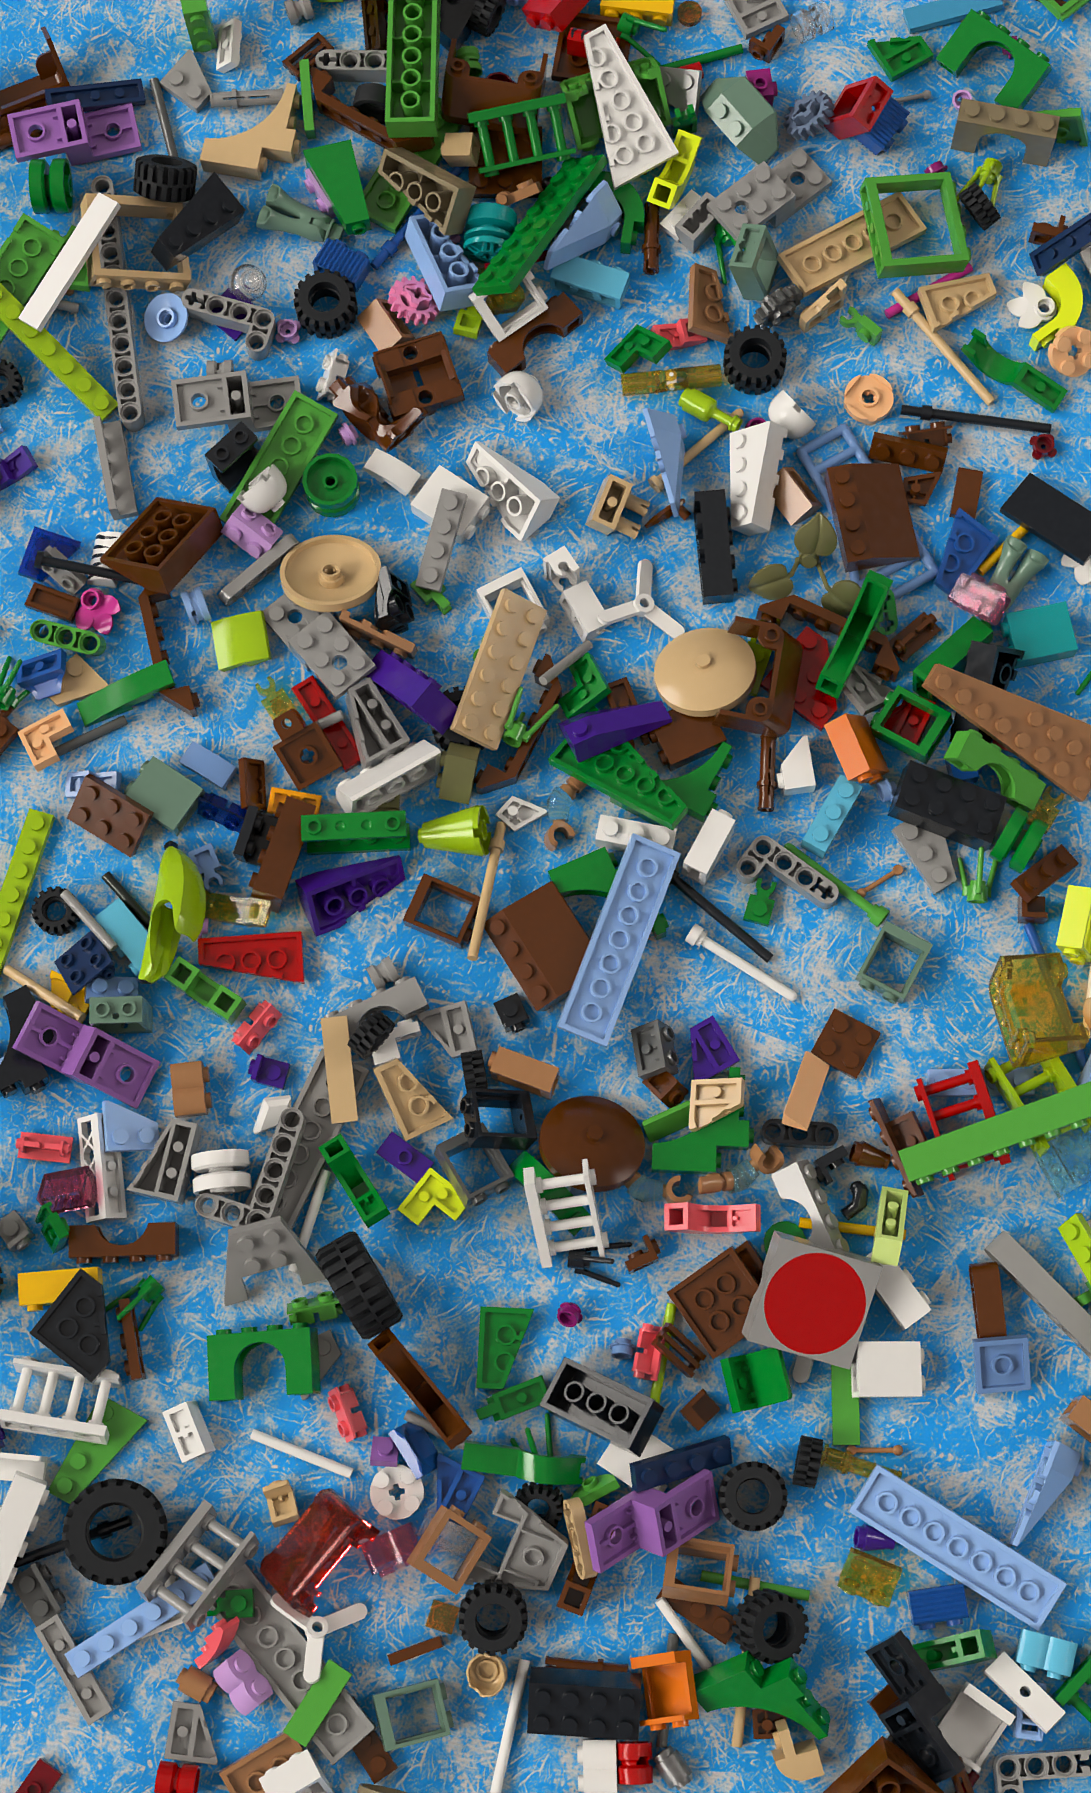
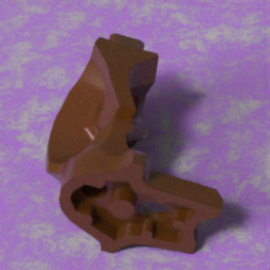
(366, 413)

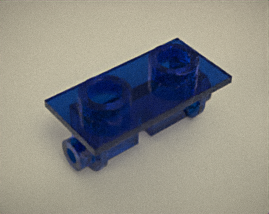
(213, 808)

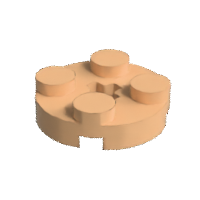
(1063, 343)
(868, 412)

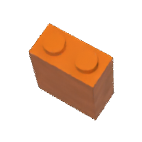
(856, 749)

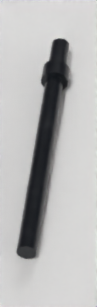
(927, 413)
(720, 917)
(103, 1530)

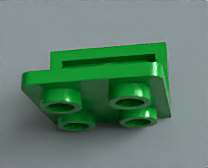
(756, 1379)

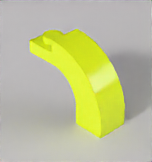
(673, 179)
(1067, 294)

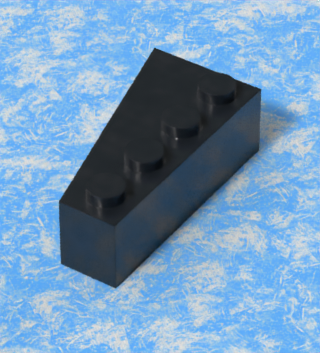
(455, 21)
(202, 220)
(713, 547)
(991, 665)

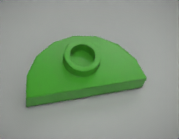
(596, 1488)

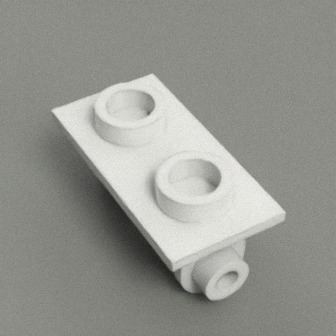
(334, 367)

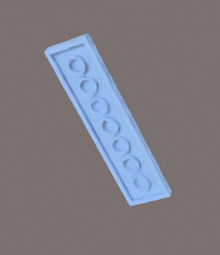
(618, 940)
(957, 1547)

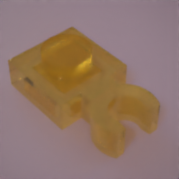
(276, 701)
(1045, 808)

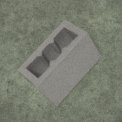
(696, 224)

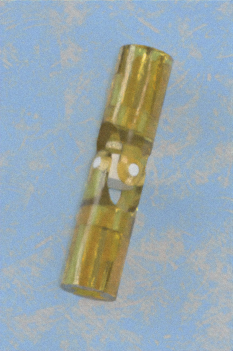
(666, 380)

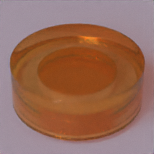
(689, 13)

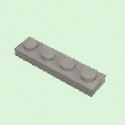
(441, 540)
(84, 1690)

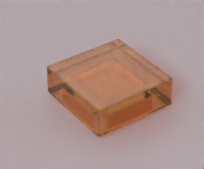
(442, 1616)

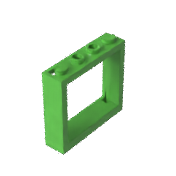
(914, 266)

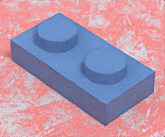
(111, 987)

